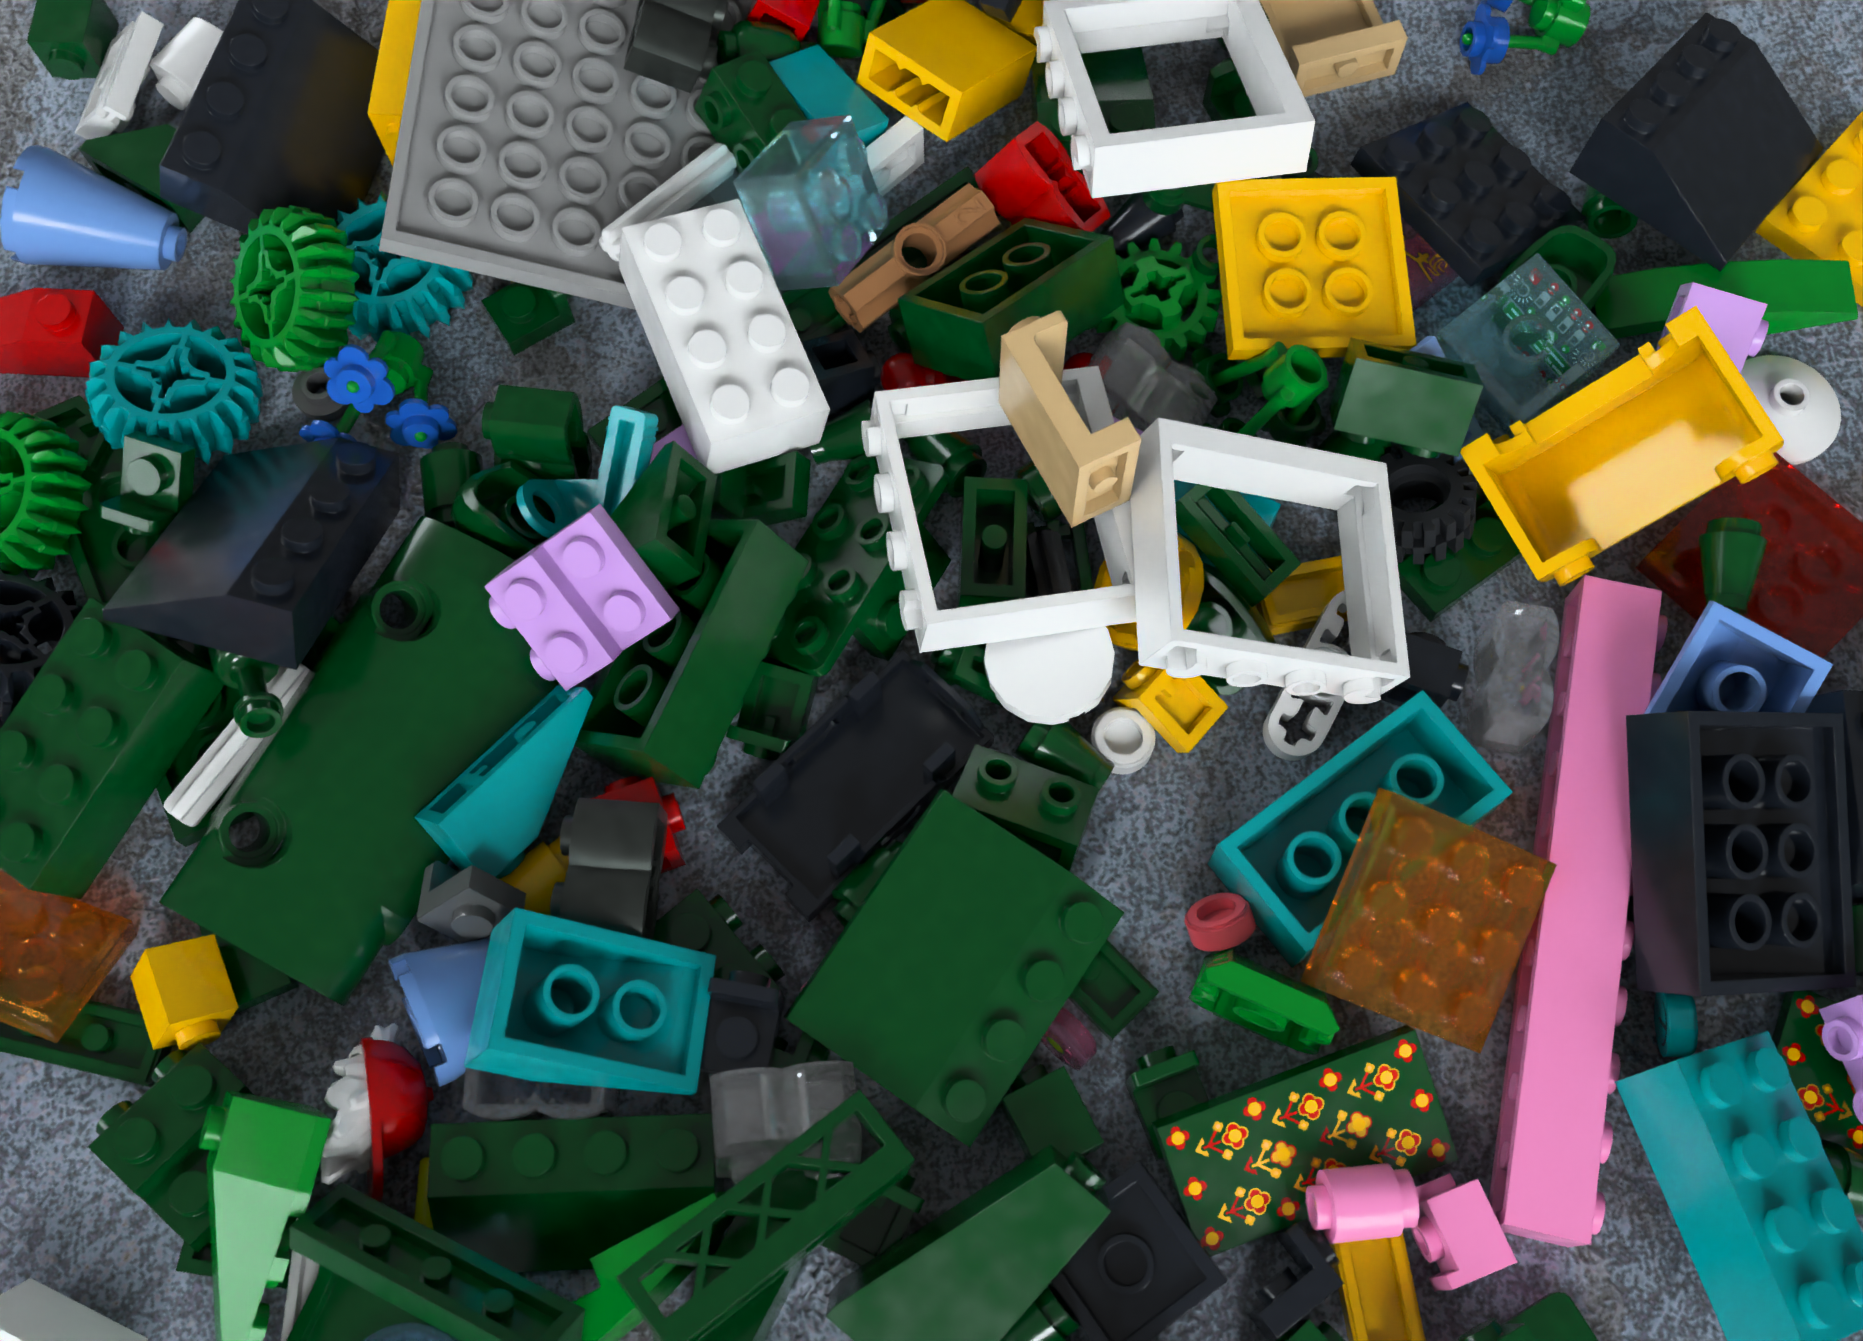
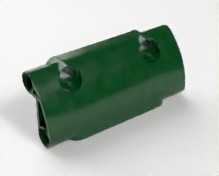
(356, 758)

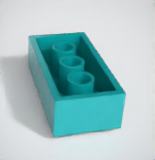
(1300, 845)
(1752, 1192)

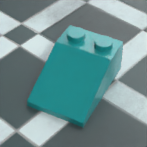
(590, 1007)

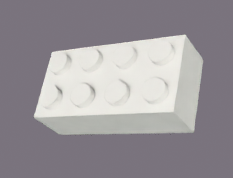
(722, 336)

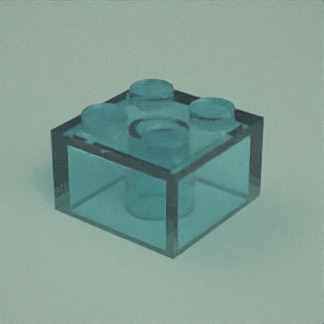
(813, 202)

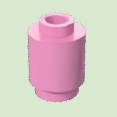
(1362, 1202)

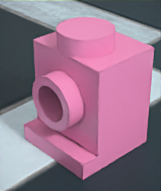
(1459, 1232)

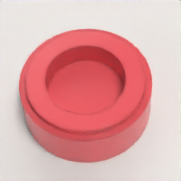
(1219, 922)

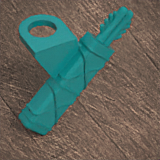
(623, 461)

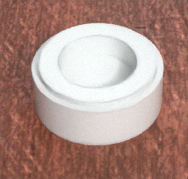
(1123, 739)

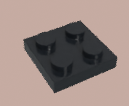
(1137, 1266)

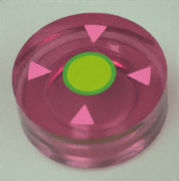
(1070, 1040)

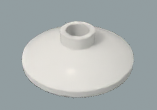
(1815, 411)

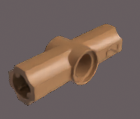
(939, 235)

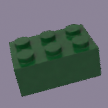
(1021, 273)

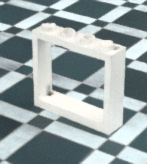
(1179, 155)
(971, 407)
(1287, 473)

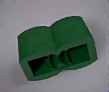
(538, 432)

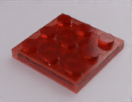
(1810, 568)

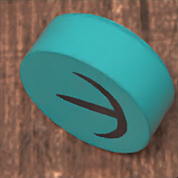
(1675, 1024)

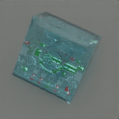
(1528, 343)

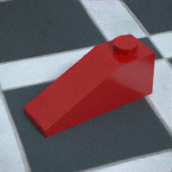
(54, 331)

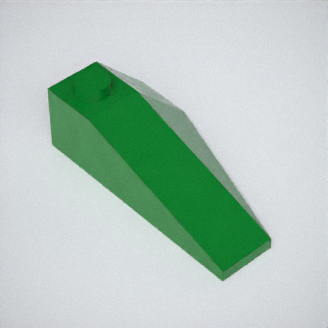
(257, 1176)

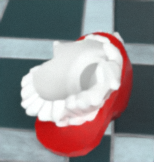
(377, 1106)

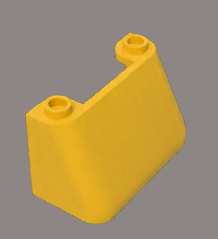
(1625, 451)

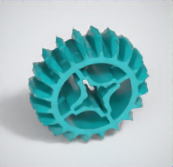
(405, 290)
(175, 387)

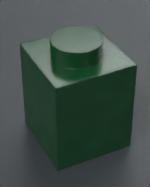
(72, 36)
(1049, 1111)

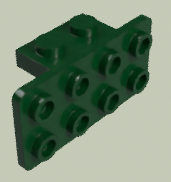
(849, 575)

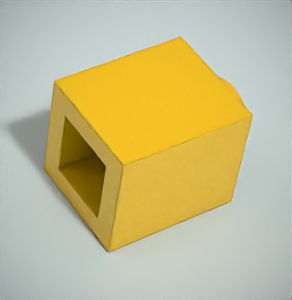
(184, 993)

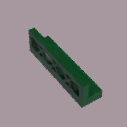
(788, 1244)

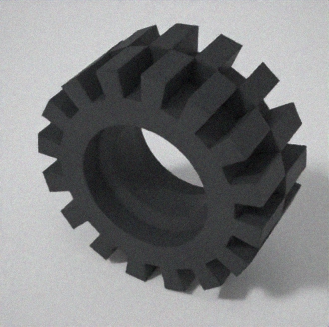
(1440, 481)

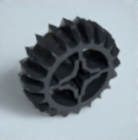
(28, 617)

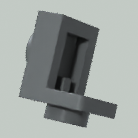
(465, 902)

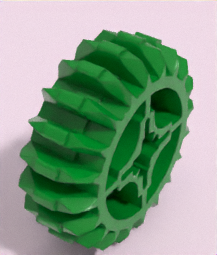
(294, 289)
(37, 492)

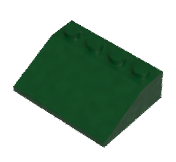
(955, 966)

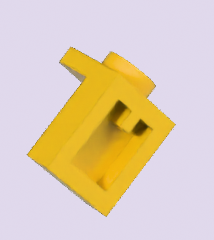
(1175, 707)

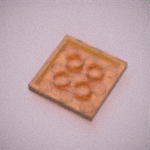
(1428, 921)

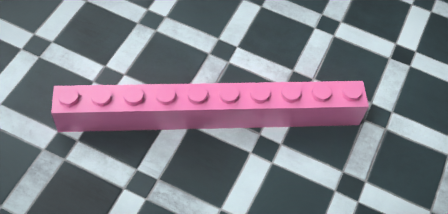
(1571, 963)

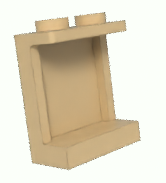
(1335, 42)
(1080, 468)

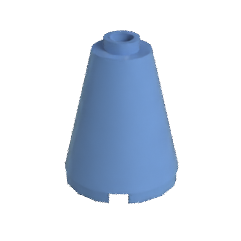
(84, 219)
(442, 1001)

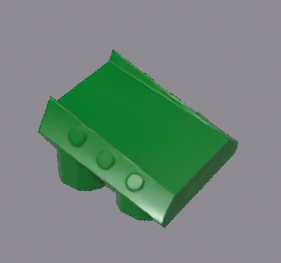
(1264, 1002)

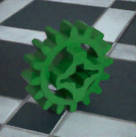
(1161, 293)

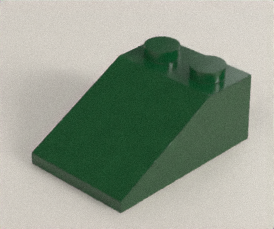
(1119, 86)

